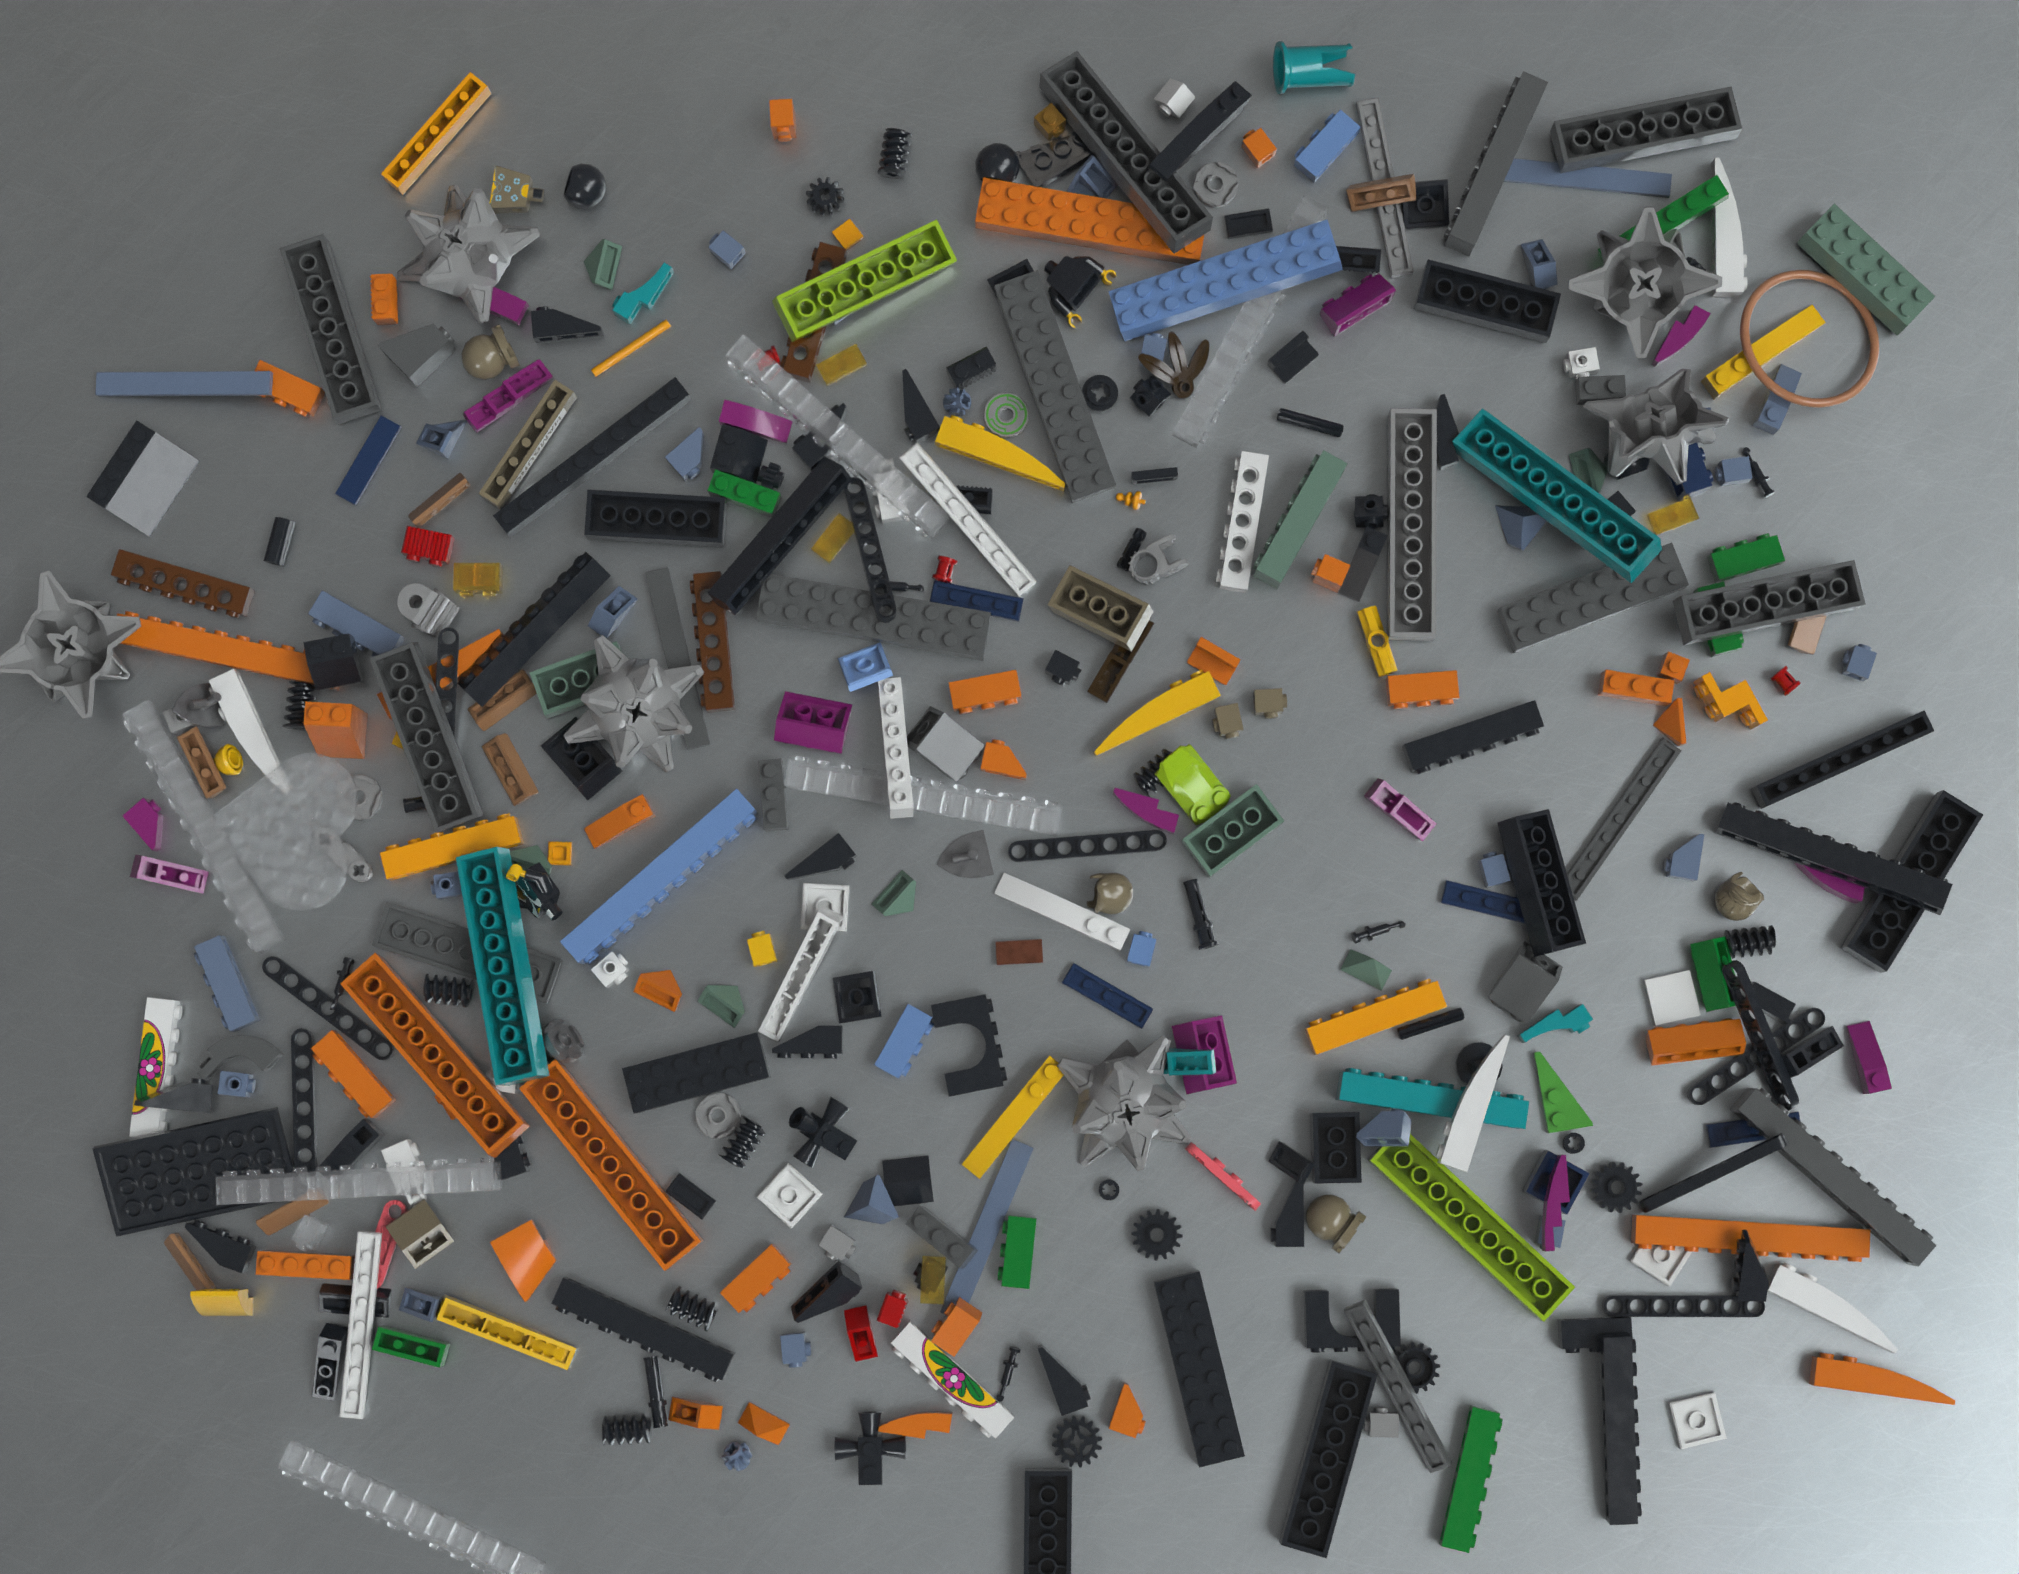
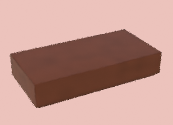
(1019, 952)

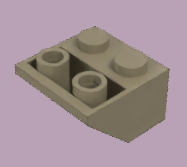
(419, 1233)

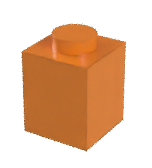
(1258, 147)
(1672, 667)

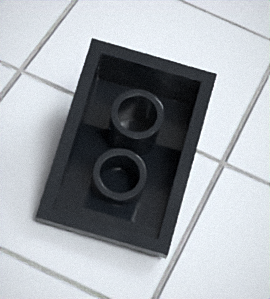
(583, 763)
(1066, 1386)

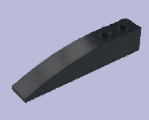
(1201, 130)

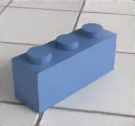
(1326, 145)
(904, 1042)

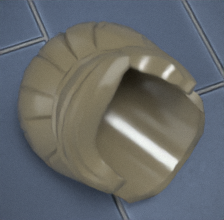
(1111, 893)
(1738, 898)

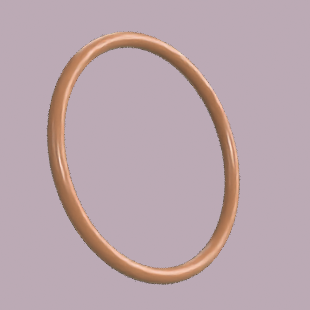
(1767, 381)

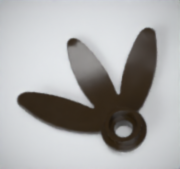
(1181, 373)

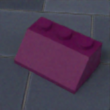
(1357, 303)
(812, 722)
(1202, 1035)

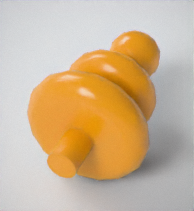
(1129, 499)

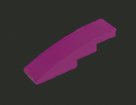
(508, 395)
(1556, 1193)

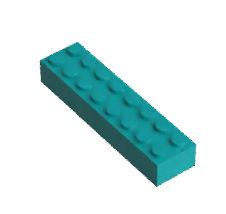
(1425, 1098)

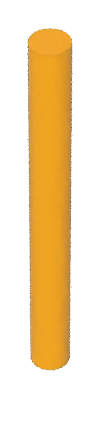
(630, 348)

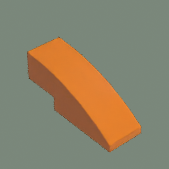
(917, 1423)

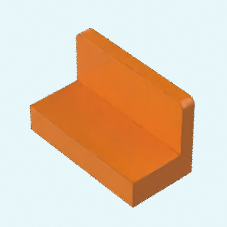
(1213, 659)

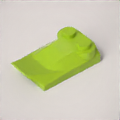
(1192, 784)

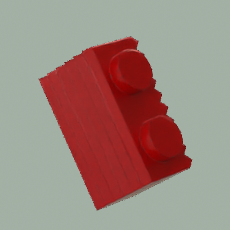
(428, 546)
(893, 1308)

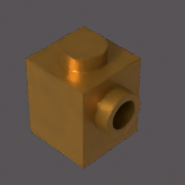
(1050, 122)

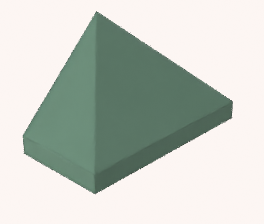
(603, 263)
(1588, 468)
(530, 856)
(897, 896)
(1366, 969)
(724, 1002)

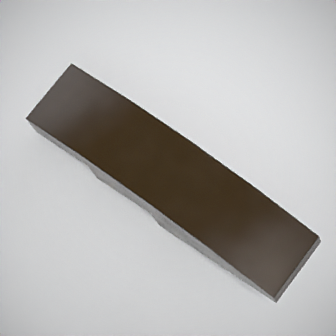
(1115, 667)

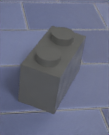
(1599, 388)

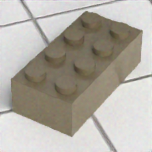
(1100, 608)

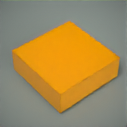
(847, 234)
(560, 853)

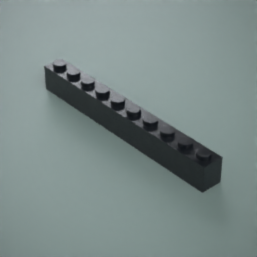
(592, 457)
(1834, 858)

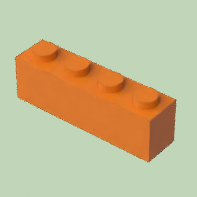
(1695, 1041)
(353, 1074)
(305, 1264)

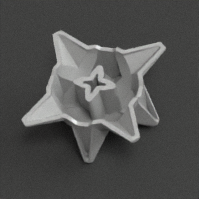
(464, 249)
(1640, 302)
(1657, 426)
(46, 642)
(622, 687)
(1102, 1102)

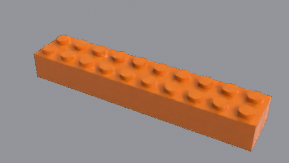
(1074, 221)
(435, 1055)
(612, 1165)

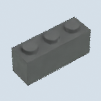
(773, 795)
(941, 1237)

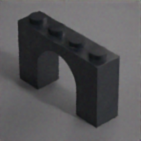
(987, 1072)
(1322, 1335)

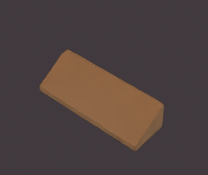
(1382, 192)
(439, 500)
(1806, 635)
(508, 698)
(201, 763)
(510, 769)
(288, 1214)
(188, 1262)

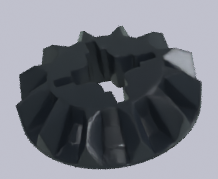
(1095, 383)

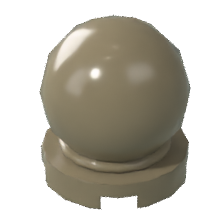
(486, 355)
(1332, 1219)

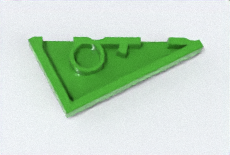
(1559, 1105)

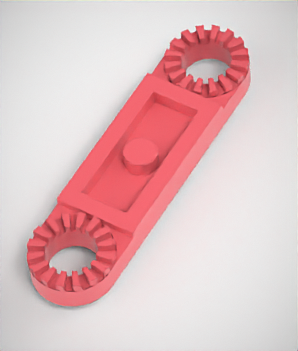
(1232, 1181)
(388, 1243)

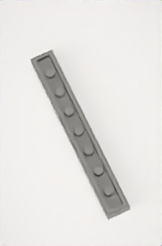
(1381, 168)

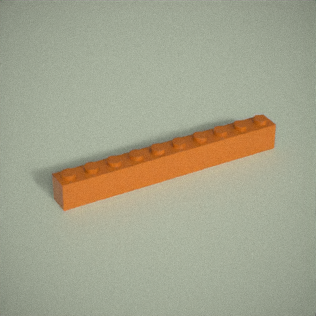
(220, 649)
(1765, 1236)

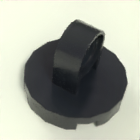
(1470, 1059)

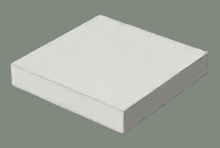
(827, 895)
(1672, 997)
(789, 1195)
(1659, 1263)
(1697, 1420)

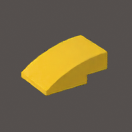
(222, 1302)

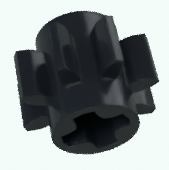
(771, 476)

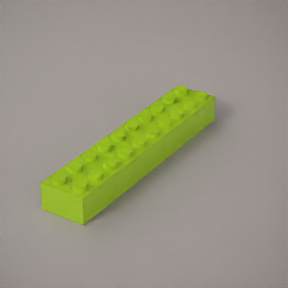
(1474, 1226)

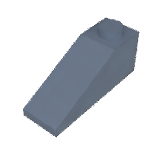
(1774, 407)

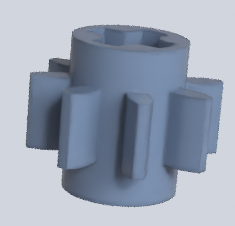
(957, 402)
(736, 1456)

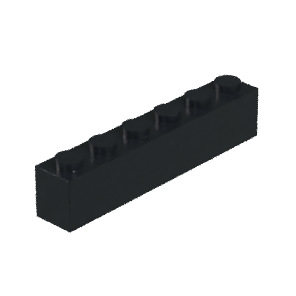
(1473, 736)

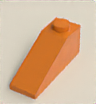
(619, 821)

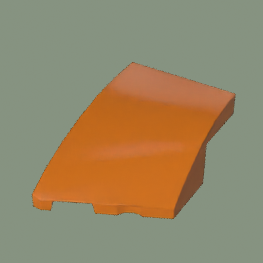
(524, 1257)

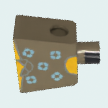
(513, 192)

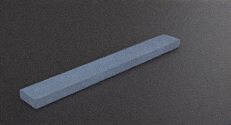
(1591, 178)
(184, 383)
(990, 1221)

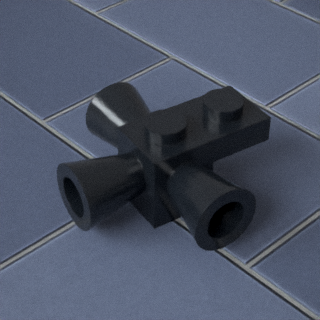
(822, 1132)
(870, 1449)

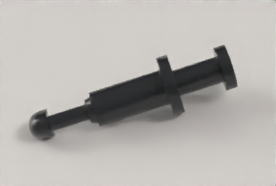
(1758, 474)
(901, 586)
(1369, 932)
(343, 974)
(1009, 1364)

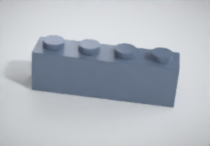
(347, 620)
(226, 983)

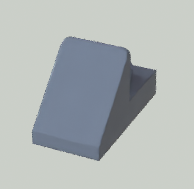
(419, 1304)

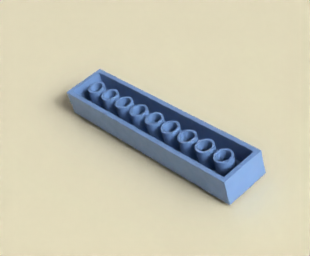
(1225, 280)
(659, 878)

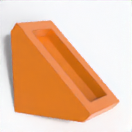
(1672, 723)
(659, 988)
(763, 1424)

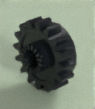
(1628, 1190)
(1169, 1234)
(1426, 1361)

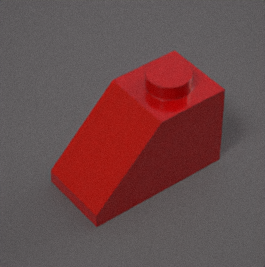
(860, 1333)

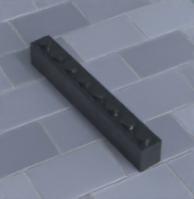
(779, 535)
(533, 629)
(1842, 759)
(642, 1328)
(1619, 1428)

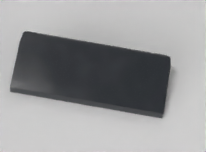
(337, 1300)

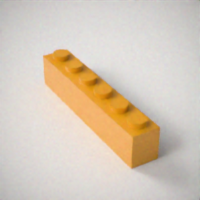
(436, 133)
(443, 849)
(1376, 1017)

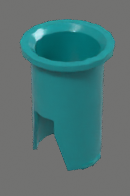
(1304, 66)

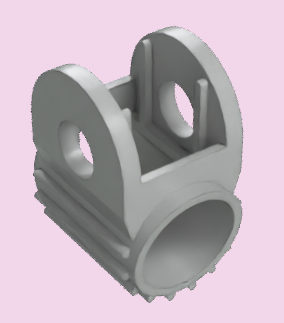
(1163, 569)
(434, 612)

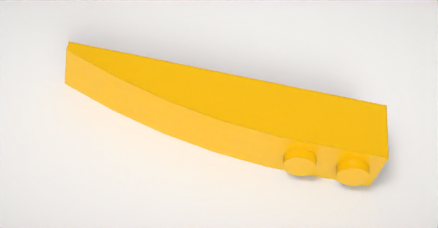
(1764, 349)
(990, 449)
(1169, 705)
(1013, 1118)
(504, 1331)

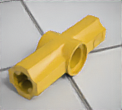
(1382, 655)

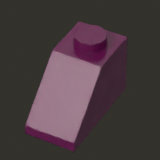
(147, 822)

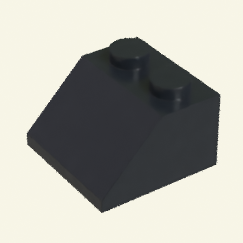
(739, 453)
(333, 661)

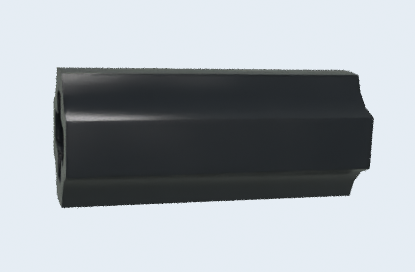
(279, 541)

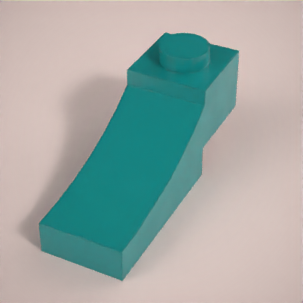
(630, 303)
(1574, 1020)
(1190, 1062)

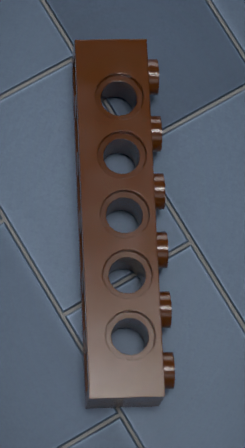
(804, 368)
(128, 562)
(725, 698)

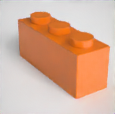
(293, 391)
(1636, 687)
(1422, 689)
(985, 691)
(756, 1279)

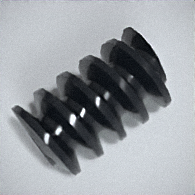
(893, 153)
(301, 694)
(1148, 778)
(1751, 941)
(448, 991)
(743, 1142)
(692, 1308)
(626, 1430)

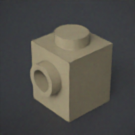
(1269, 702)
(1228, 721)

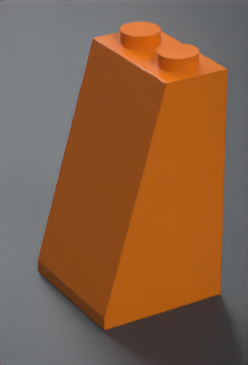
(336, 729)

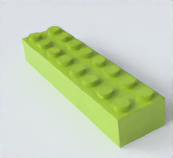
(864, 280)

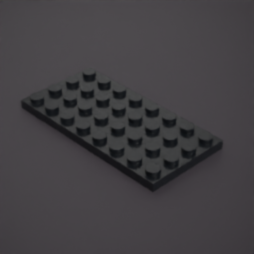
(174, 1172)

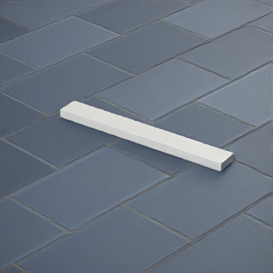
(968, 519)
(360, 1324)

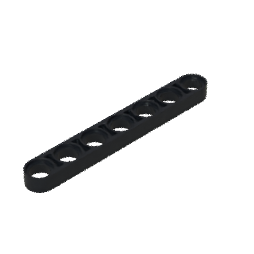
(870, 559)
(451, 672)
(1076, 851)
(317, 1004)
(1760, 1025)
(1749, 1066)
(299, 1097)
(1714, 1173)
(1671, 1306)

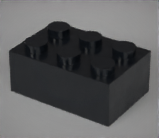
(1335, 1147)

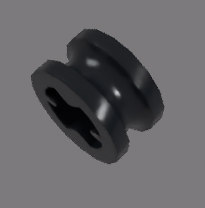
(1580, 1145)
(1110, 1182)

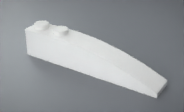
(1727, 241)
(244, 720)
(1062, 911)
(800, 973)
(1471, 1110)
(1822, 1302)

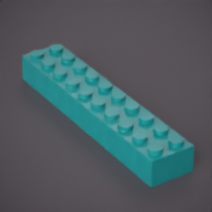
(1557, 495)
(502, 967)

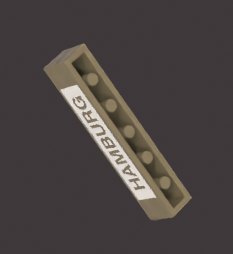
(528, 444)

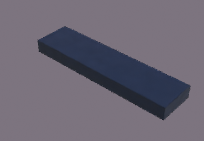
(368, 460)
(998, 604)
(1482, 901)
(1107, 995)
(1735, 1132)

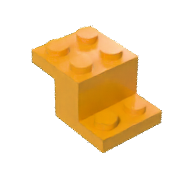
(1724, 703)

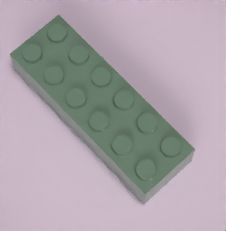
(1865, 269)
(1302, 515)

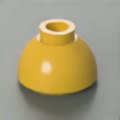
(228, 760)

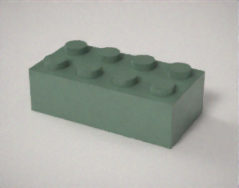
(564, 682)
(1232, 831)

